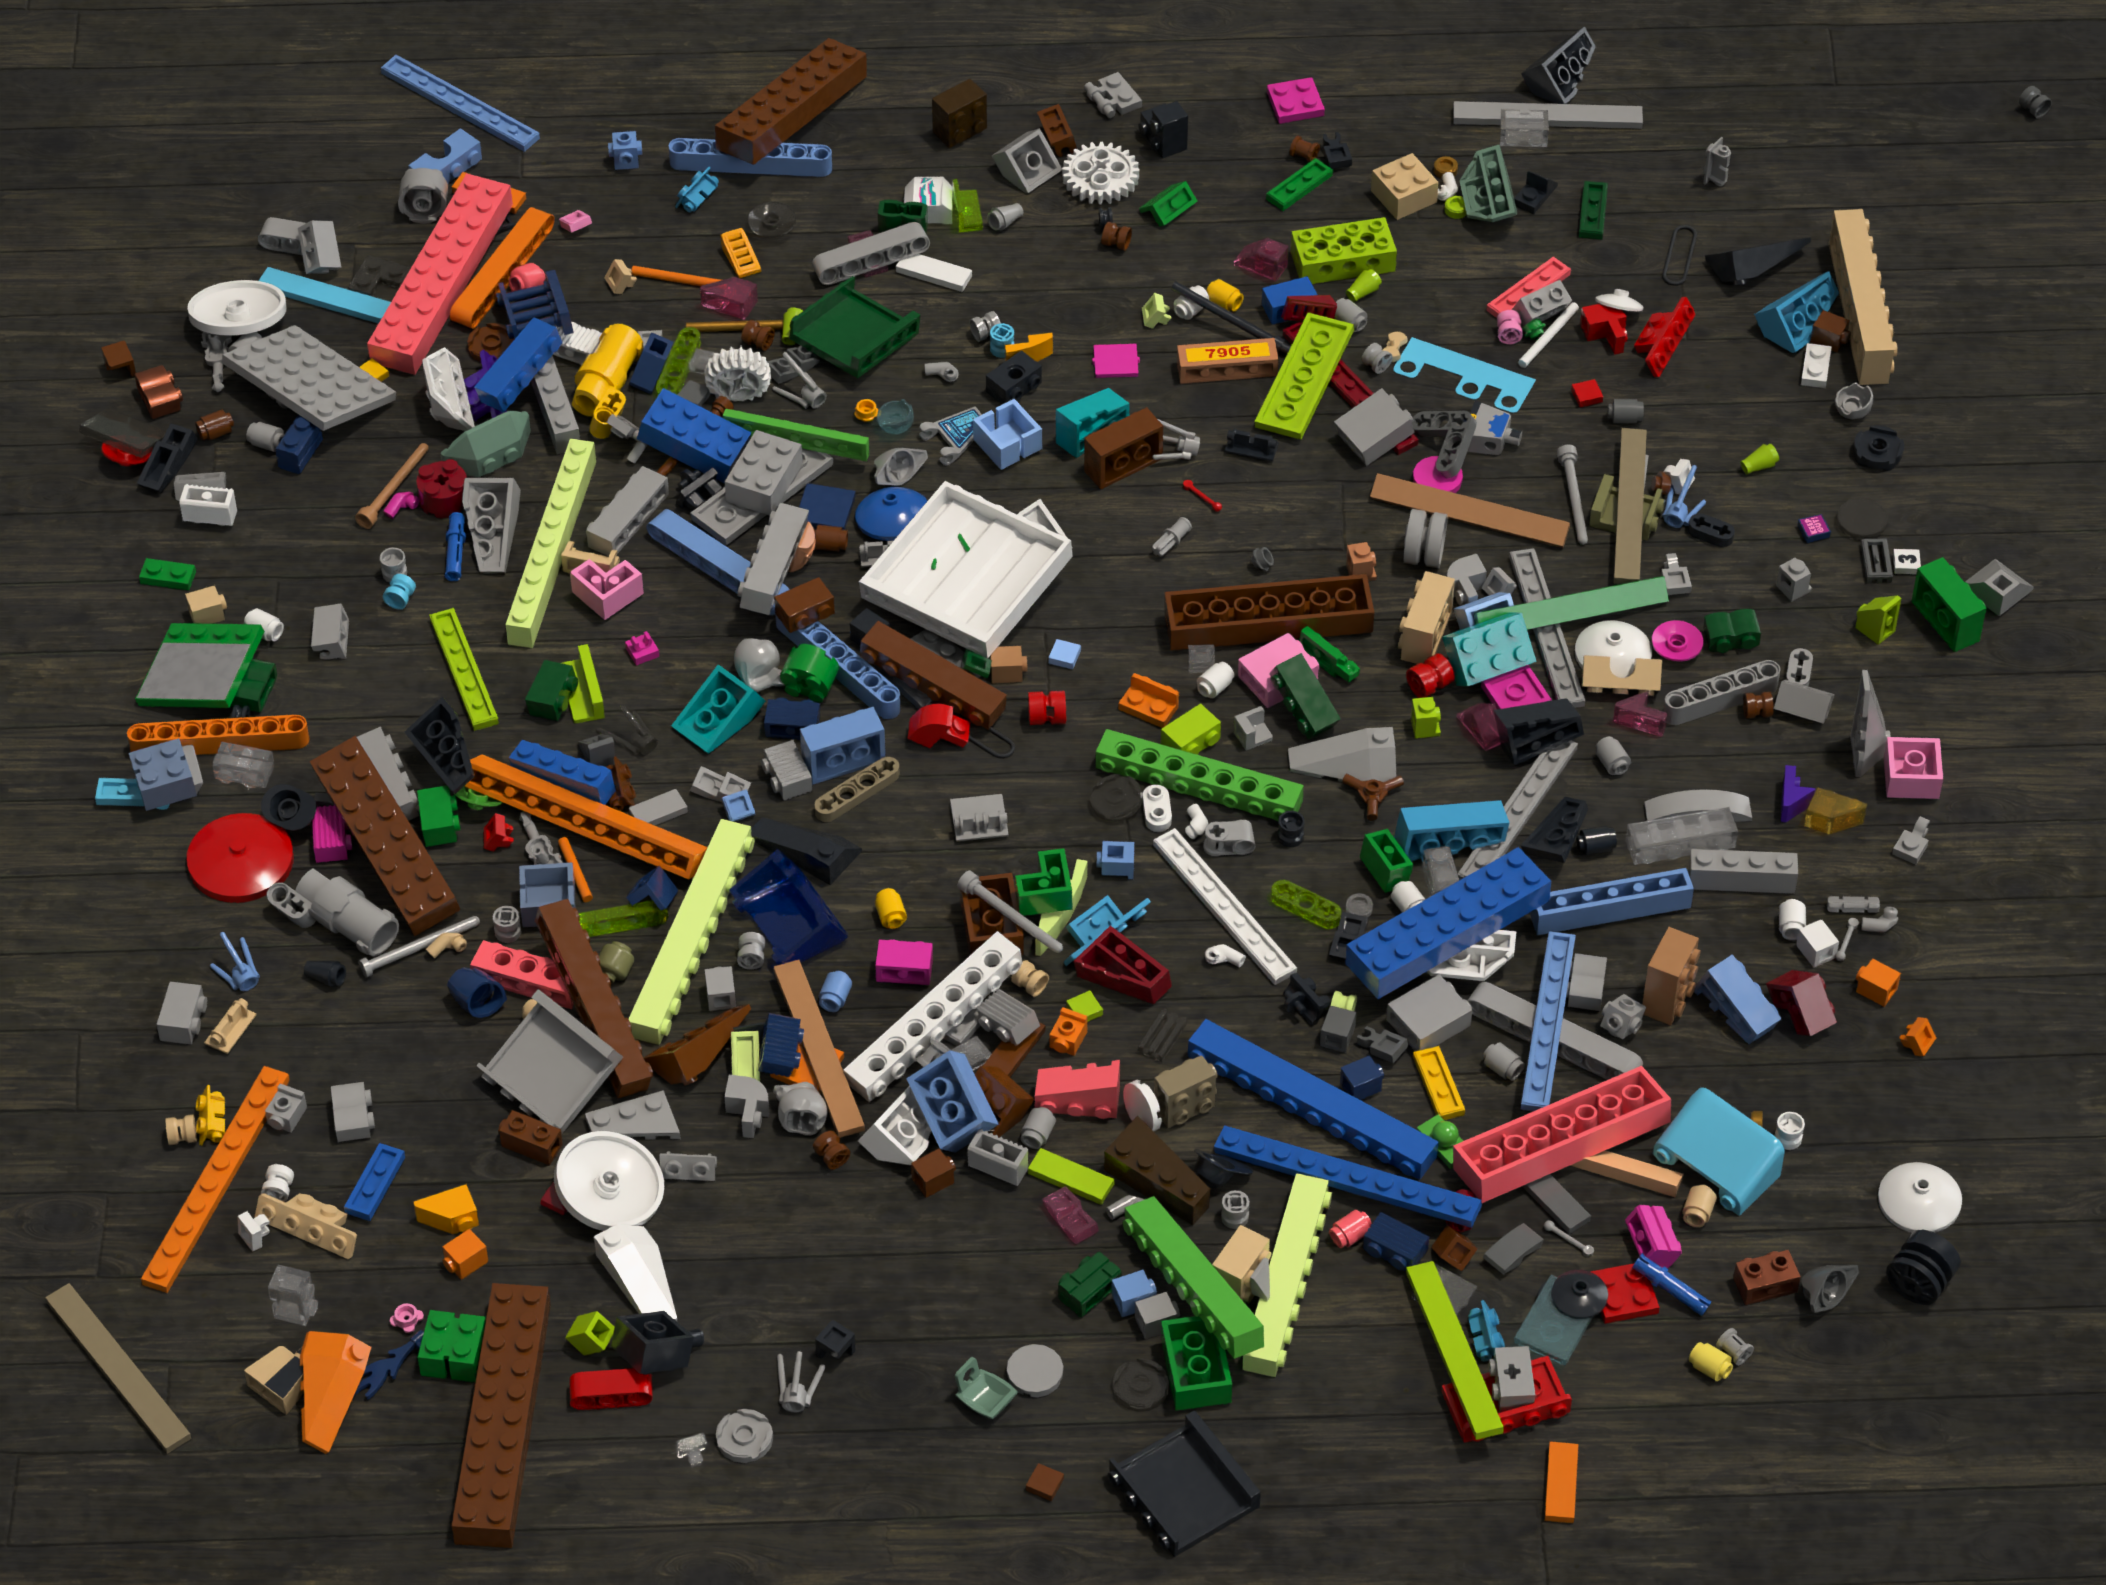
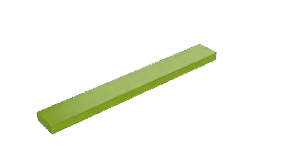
(1454, 1350)

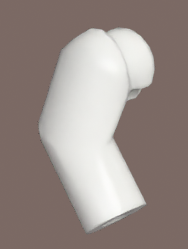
(1198, 822)
(1224, 953)

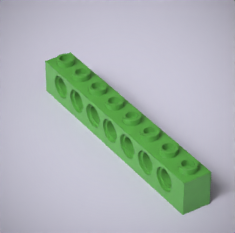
(1197, 775)

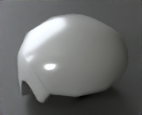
(1854, 401)

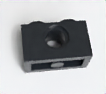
(1014, 378)

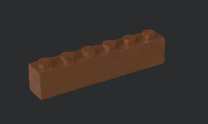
(932, 675)

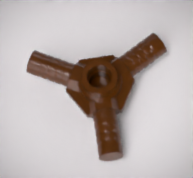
(1372, 791)

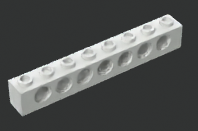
(936, 1003)

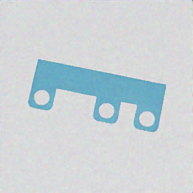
(1471, 369)

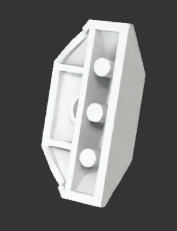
(447, 390)
(1480, 959)

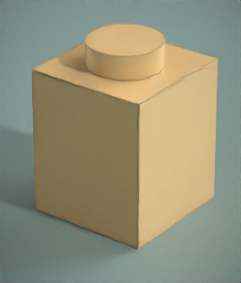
(206, 606)

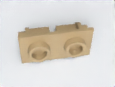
(231, 1027)

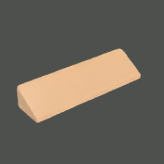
(1632, 1172)

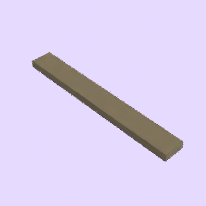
(1630, 506)
(118, 1368)

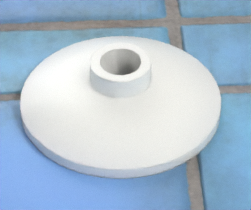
(1619, 301)

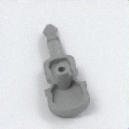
(216, 347)
(539, 846)

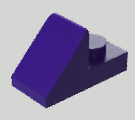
(1794, 798)

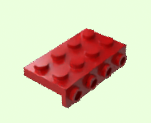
(1548, 1403)

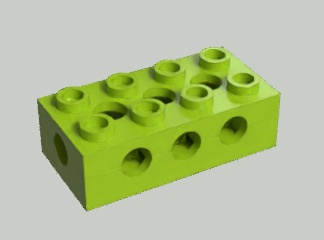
(1343, 250)

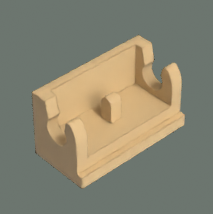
(573, 558)

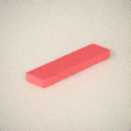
(1542, 276)

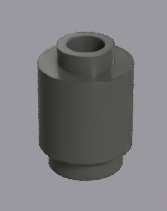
(1625, 411)

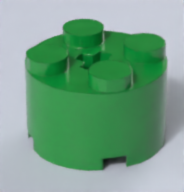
(809, 672)

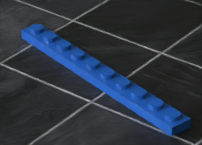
(1348, 1176)

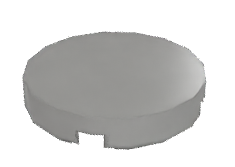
(1035, 1370)
(744, 1436)

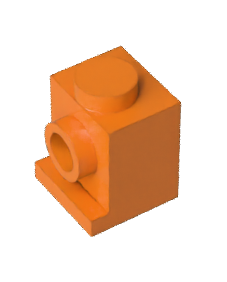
(1068, 1031)

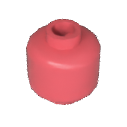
(526, 277)

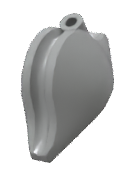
(898, 465)

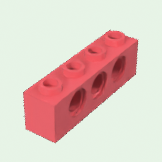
(522, 972)

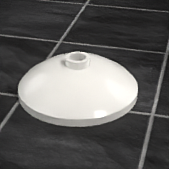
(1615, 640)
(1915, 1207)

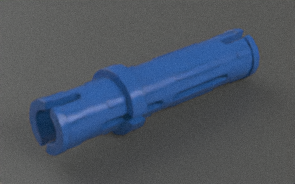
(455, 537)
(1665, 1280)

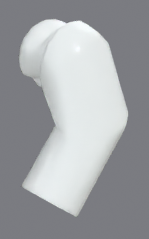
(1449, 188)

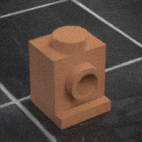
(1361, 560)

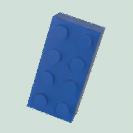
(693, 434)

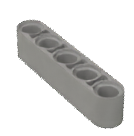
(872, 251)
(1720, 692)

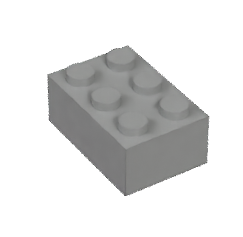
(763, 472)

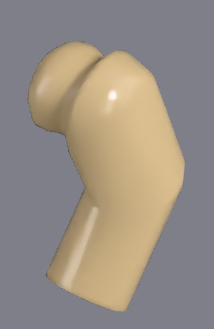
(448, 941)

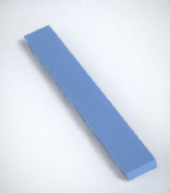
(460, 103)
(1548, 1021)

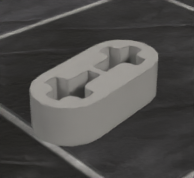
(1796, 670)

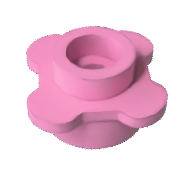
(406, 1311)

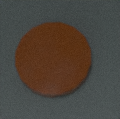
(490, 338)

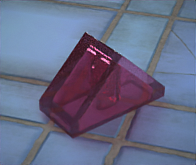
(1481, 724)

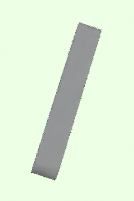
(1575, 1042)

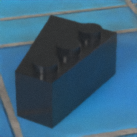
(1537, 728)

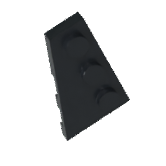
(1557, 831)

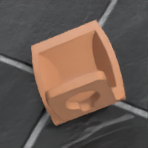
(804, 549)

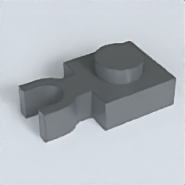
(1383, 1045)

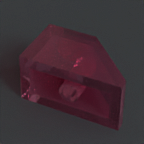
(1264, 258)
(730, 296)

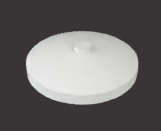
(237, 307)
(608, 1180)

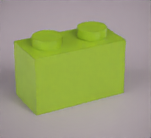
(1192, 731)

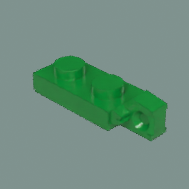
(1327, 655)

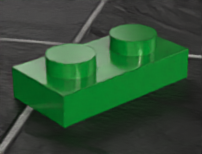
(167, 574)

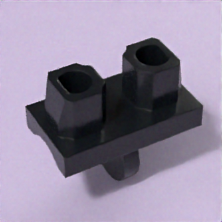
(690, 495)
(1302, 998)

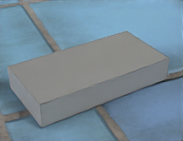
(660, 808)

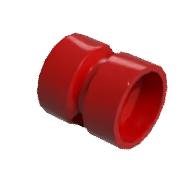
(1431, 674)
(1037, 707)

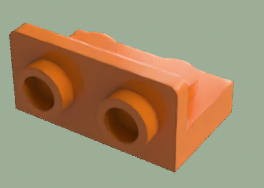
(1149, 701)

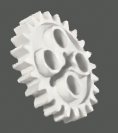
(1100, 172)

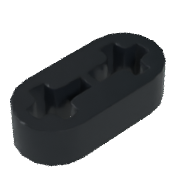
(1711, 530)

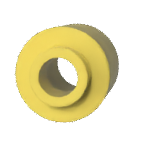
(1711, 1361)

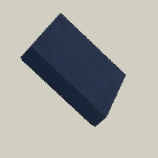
(827, 505)

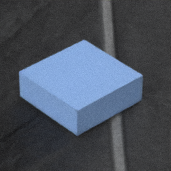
(1064, 654)

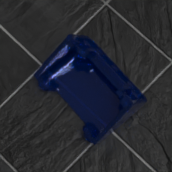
(788, 910)

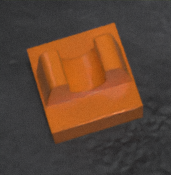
(1919, 1037)

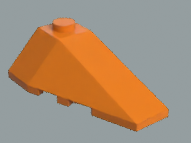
(331, 1376)

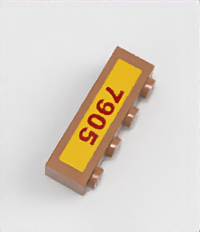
(1227, 360)

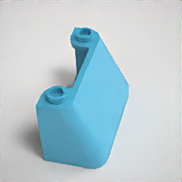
(1723, 1149)

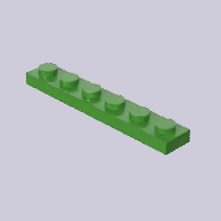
(810, 437)

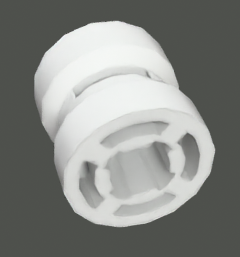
(1790, 1130)
(277, 1182)

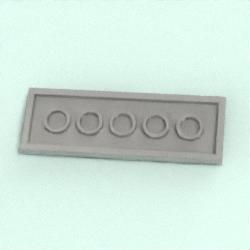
(729, 521)

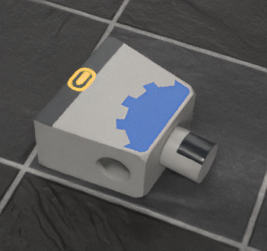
(1492, 430)

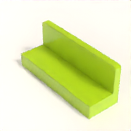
(586, 701)

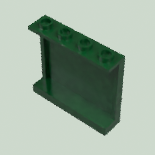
(852, 329)

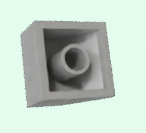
(1027, 161)

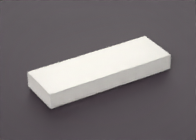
(935, 271)

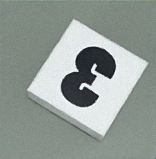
(1906, 561)

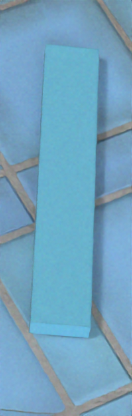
(326, 295)

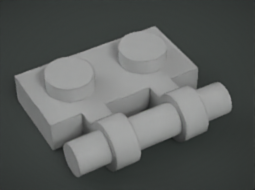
(1118, 92)

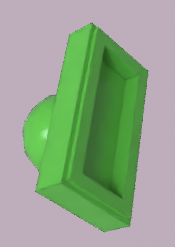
(1445, 1133)

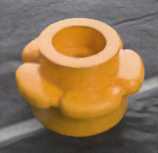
(866, 410)

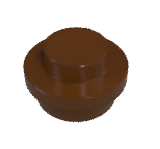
(1662, 482)

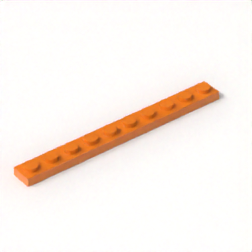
(213, 1182)

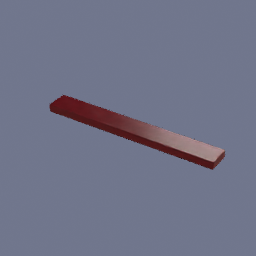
(1350, 388)

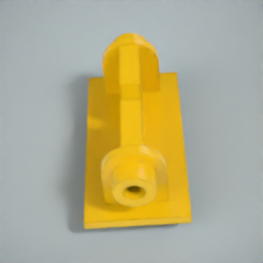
(208, 1125)

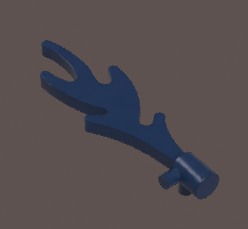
(382, 1367)

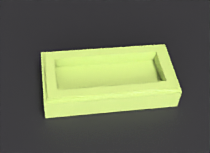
(745, 1054)

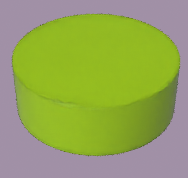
(1455, 207)

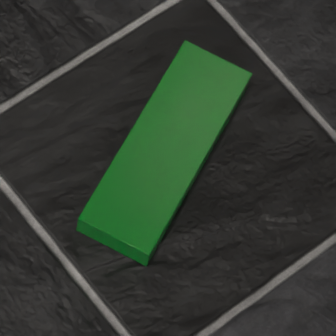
(1299, 184)

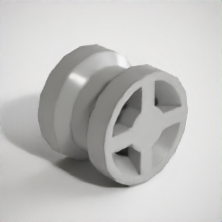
(1377, 358)

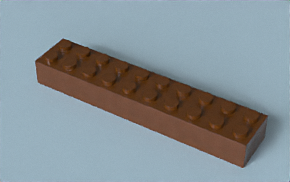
(501, 1416)

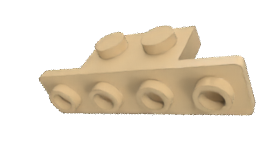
(309, 1221)

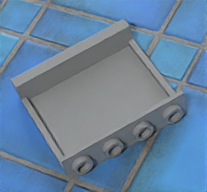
(551, 1064)

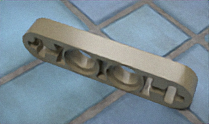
(854, 786)

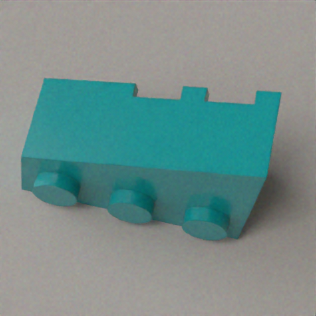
(1088, 416)

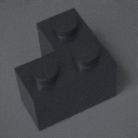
(1165, 128)

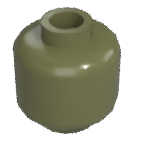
(616, 960)

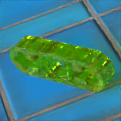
(1300, 894)

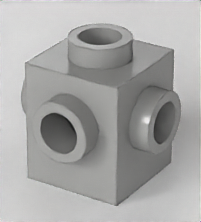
(1622, 1016)

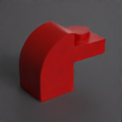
(1605, 322)
(938, 722)

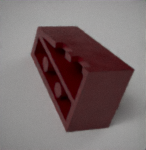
(1123, 967)

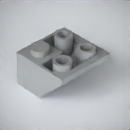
(1998, 587)

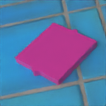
(1116, 360)

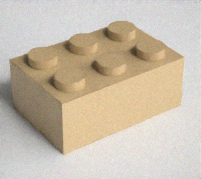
(1426, 617)

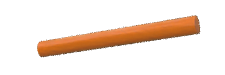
(671, 276)

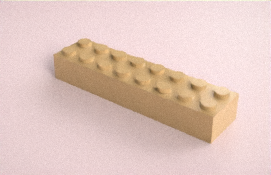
(1862, 297)

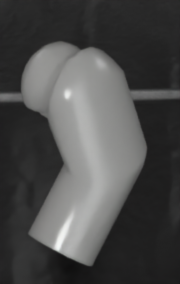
(943, 369)
(1118, 1208)

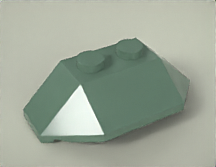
(1488, 187)
(490, 444)

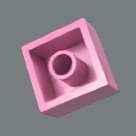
(1913, 767)

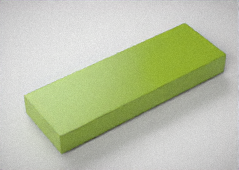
(1072, 1175)

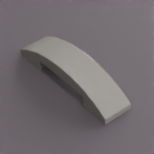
(1698, 801)

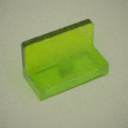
(967, 209)

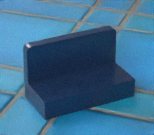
(657, 886)

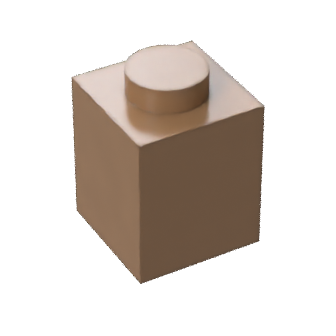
(1007, 664)

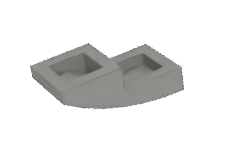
(716, 786)

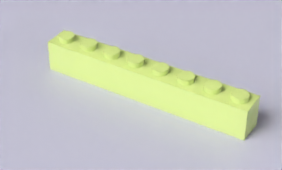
(1287, 1271)

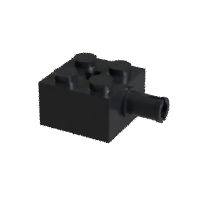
(654, 1341)

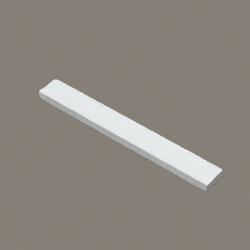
(1225, 906)

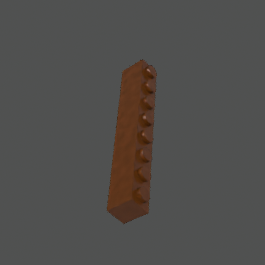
(592, 993)

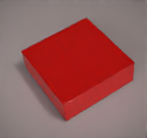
(1587, 393)

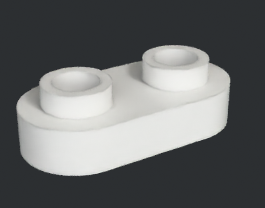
(1157, 806)

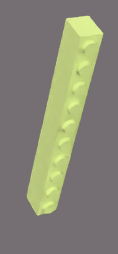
(550, 542)
(691, 932)

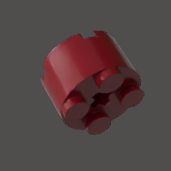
(441, 488)

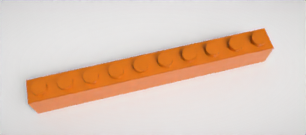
(586, 816)

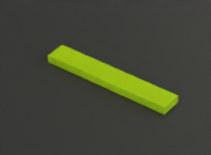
(464, 669)

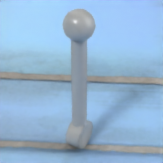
(1852, 924)
(1587, 1250)

